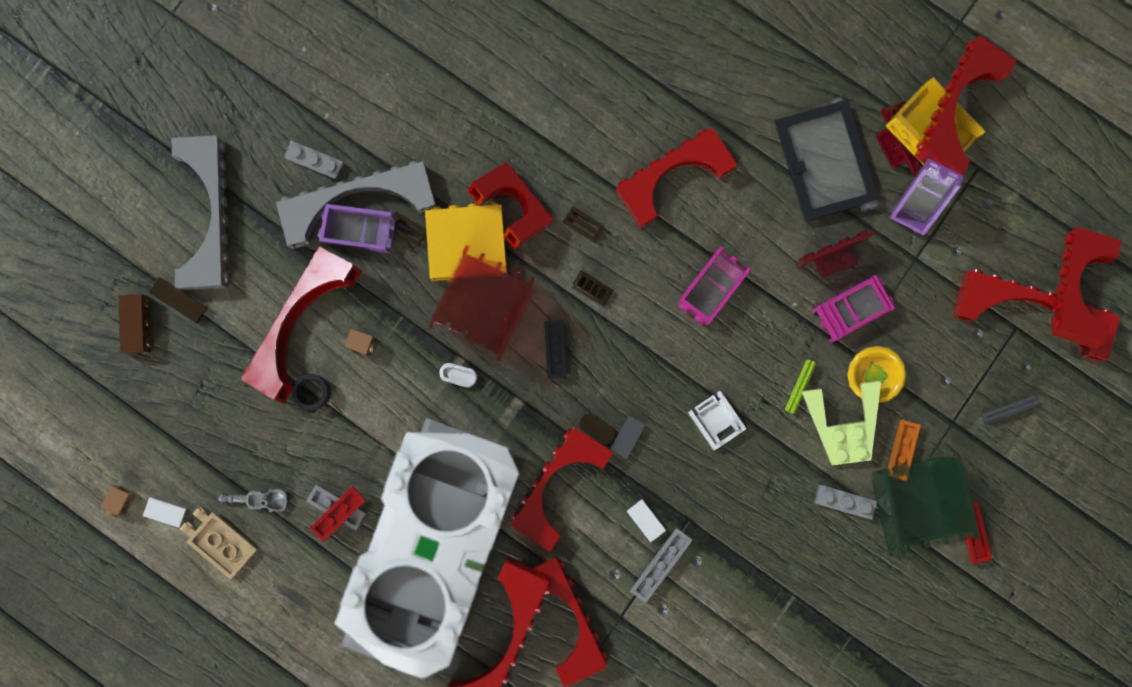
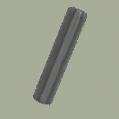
(1010, 409)

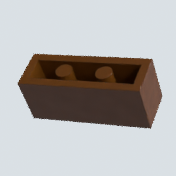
(134, 324)

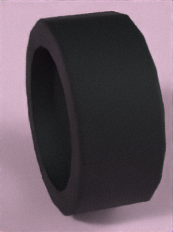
(325, 392)

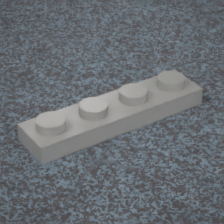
(660, 565)

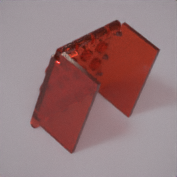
(482, 302)

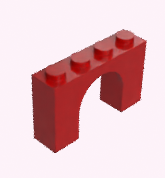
(505, 181)

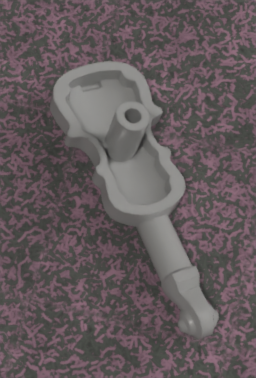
(274, 500)

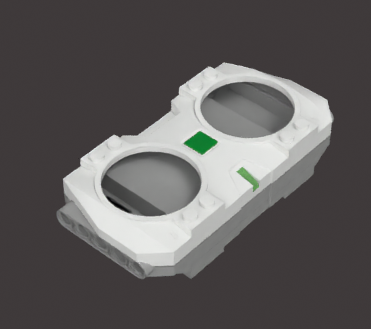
(428, 549)

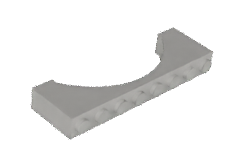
(302, 212)
(208, 266)

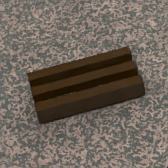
(570, 215)
(420, 237)

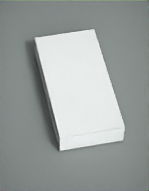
(165, 512)
(646, 520)

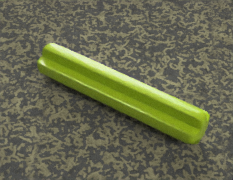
(800, 385)

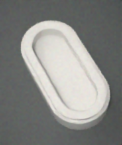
(458, 375)

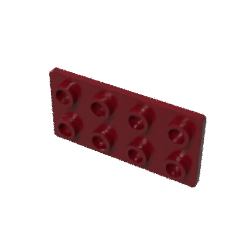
(893, 149)
(837, 258)

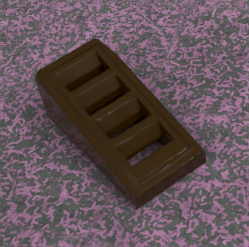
(589, 278)

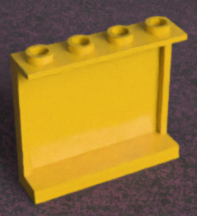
(916, 114)
(471, 226)

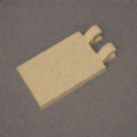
(219, 542)

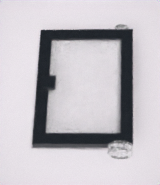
(827, 161)

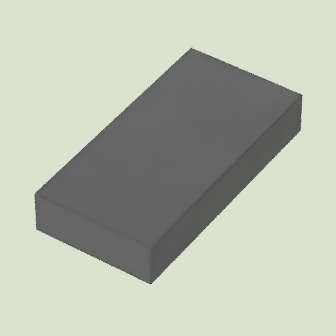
(627, 437)

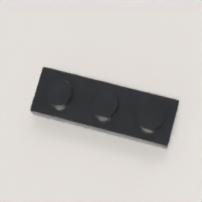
(555, 349)

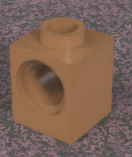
(360, 342)
(117, 500)

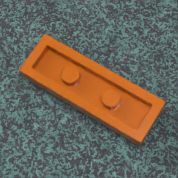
(904, 446)

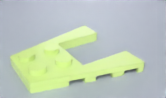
(846, 441)

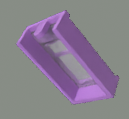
(926, 196)
(357, 228)

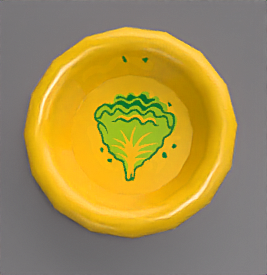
(877, 364)

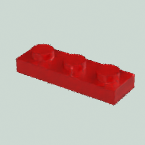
(337, 514)
(978, 547)

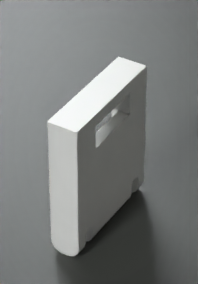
(715, 417)

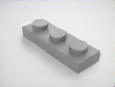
(314, 160)
(324, 499)
(845, 502)

